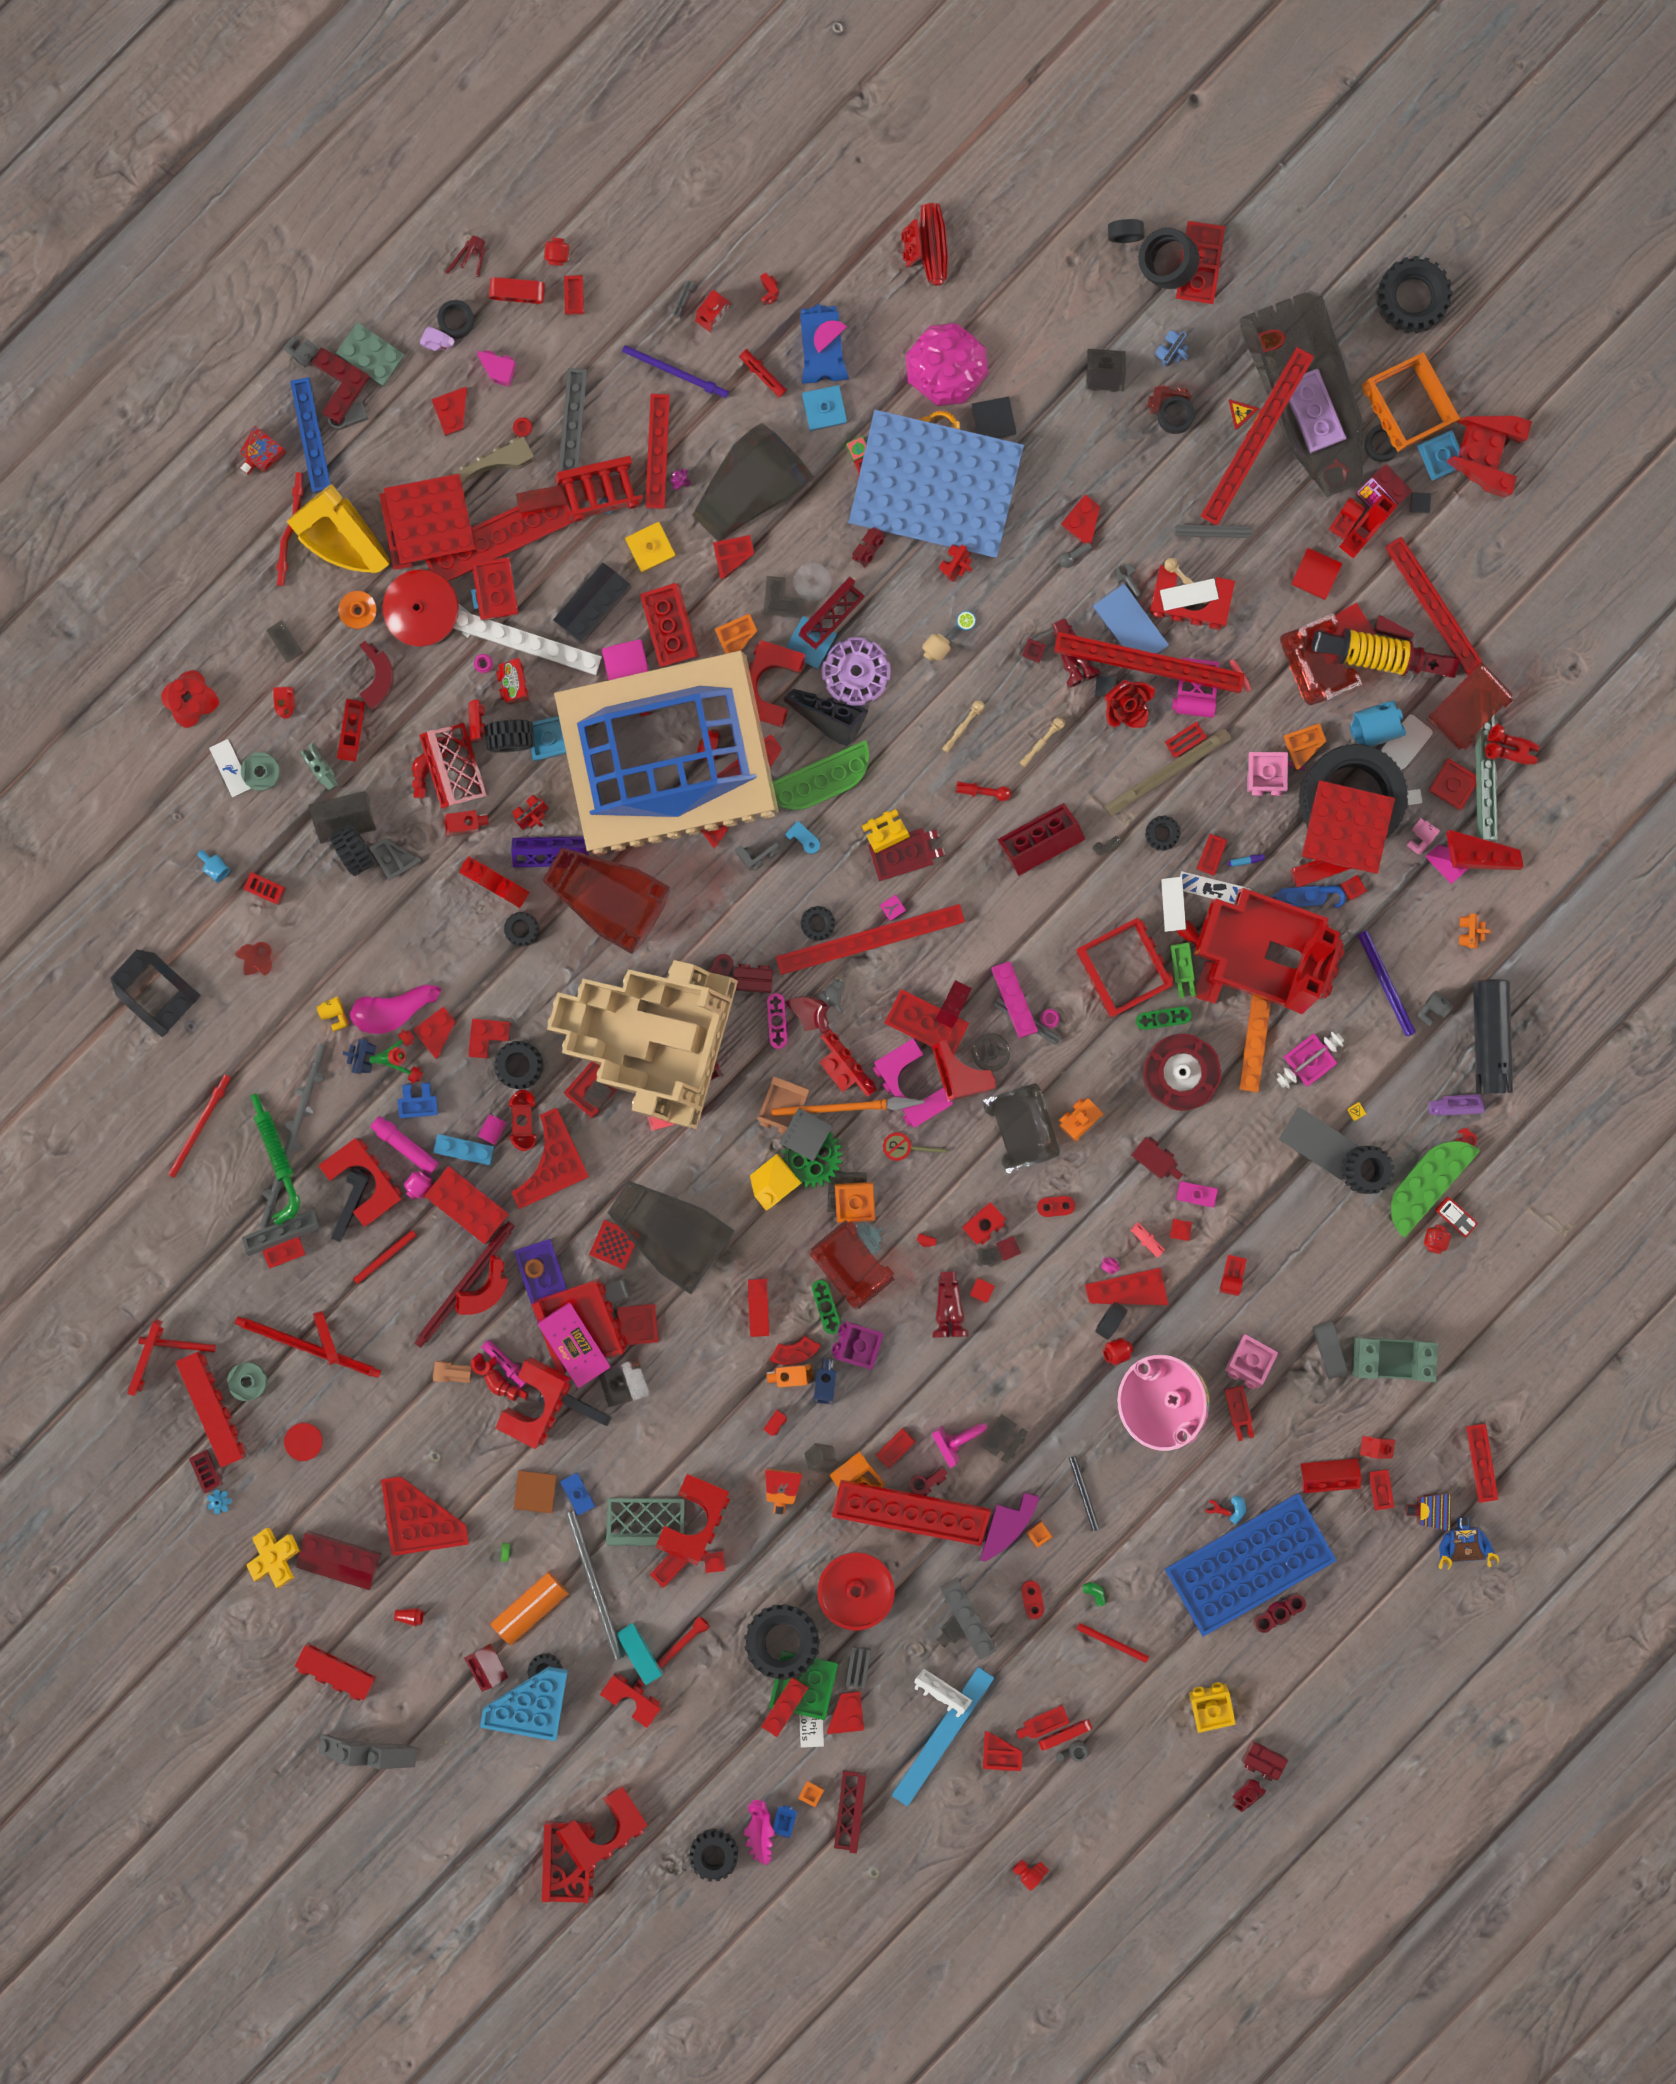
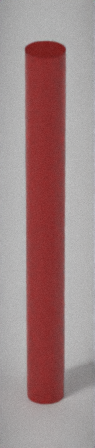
(384, 1257)
(181, 1344)
(1112, 1642)

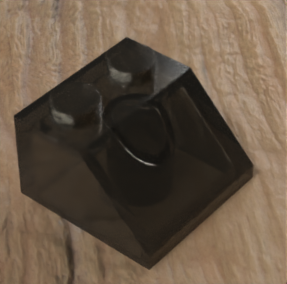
(1105, 370)
(623, 1382)

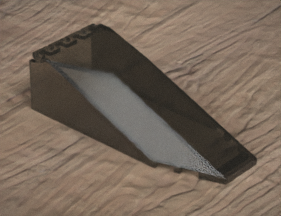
(1310, 328)

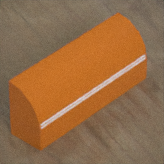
(529, 1608)

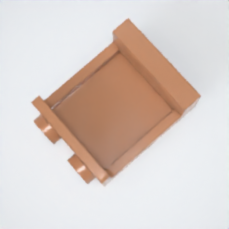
(781, 1095)

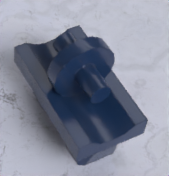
(359, 1065)

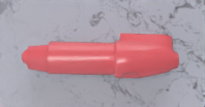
(1235, 667)

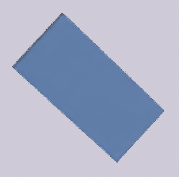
(1129, 621)

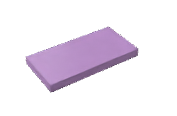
(1316, 413)

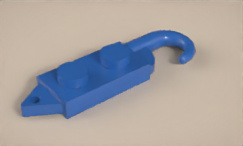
(1309, 895)

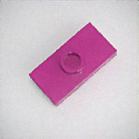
(1196, 1194)

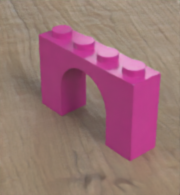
(890, 1067)

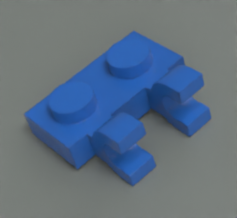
(417, 1106)

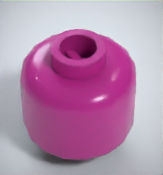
(418, 1185)

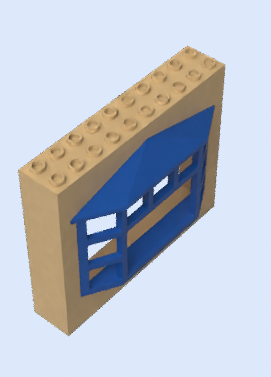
(681, 808)

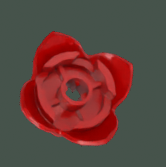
(203, 698)
(1128, 704)

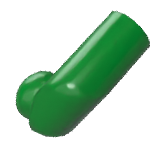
(1096, 1591)

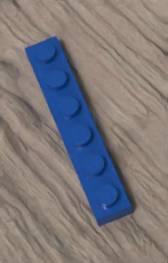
(310, 434)

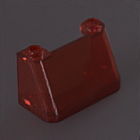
(1315, 672)
(1470, 706)
(850, 1265)

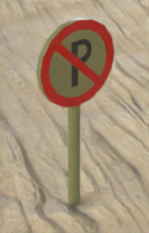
(898, 1147)

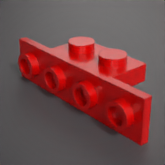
(843, 1067)

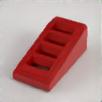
(278, 895)

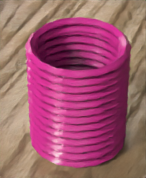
(492, 1129)

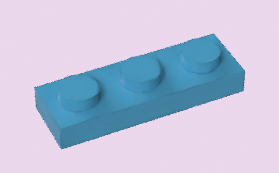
(463, 1149)

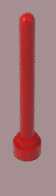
(700, 1625)

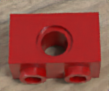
(973, 1228)

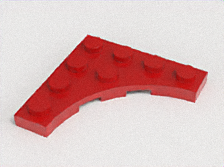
(558, 1166)

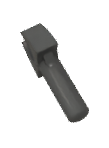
(1128, 579)

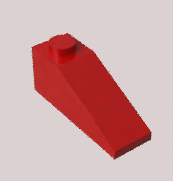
(351, 730)
(758, 1307)

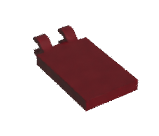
(906, 855)

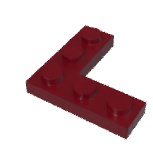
(352, 383)

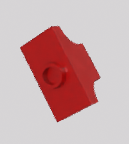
(1377, 1447)

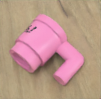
(1425, 832)

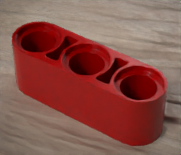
(516, 290)

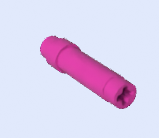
(388, 1132)

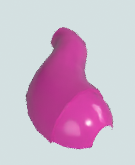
(387, 1014)

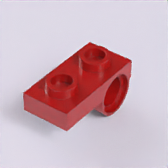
(1346, 518)
(1233, 1275)

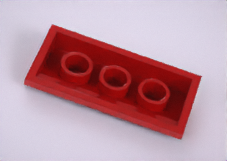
(669, 625)

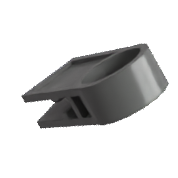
(354, 415)

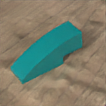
(639, 1654)

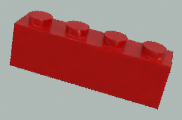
(335, 1672)

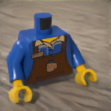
(1465, 1545)

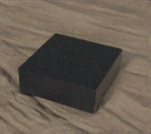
(1420, 502)

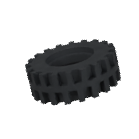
(1425, 272)
(757, 1636)

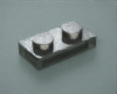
(284, 641)

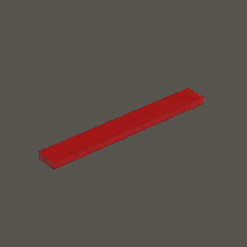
(1433, 604)

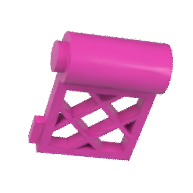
(1195, 703)

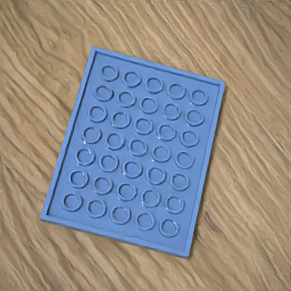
(935, 483)

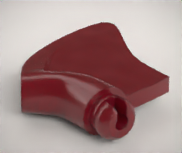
(810, 1012)

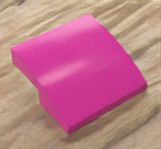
(625, 659)

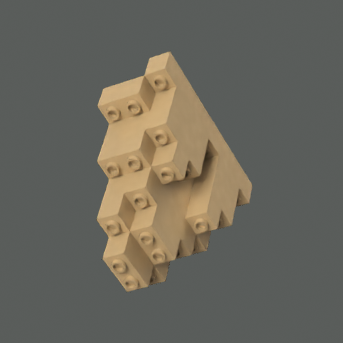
(650, 1036)

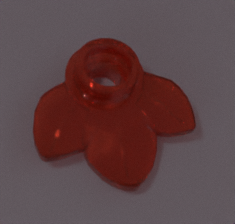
(253, 960)

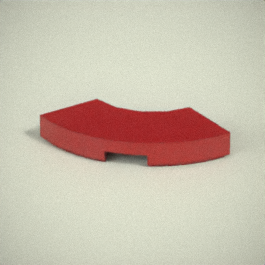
(795, 1353)

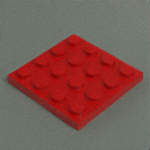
(429, 519)
(1348, 827)

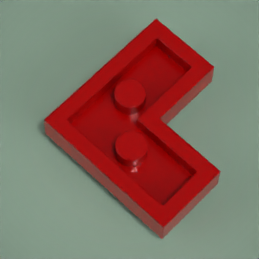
(482, 1032)

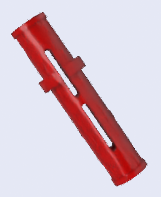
(757, 368)

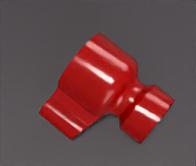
(1030, 1876)

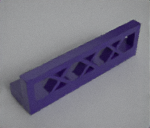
(544, 846)

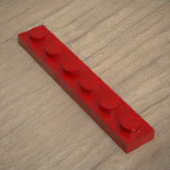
(657, 451)

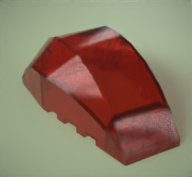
(608, 896)

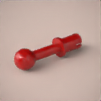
(1002, 793)

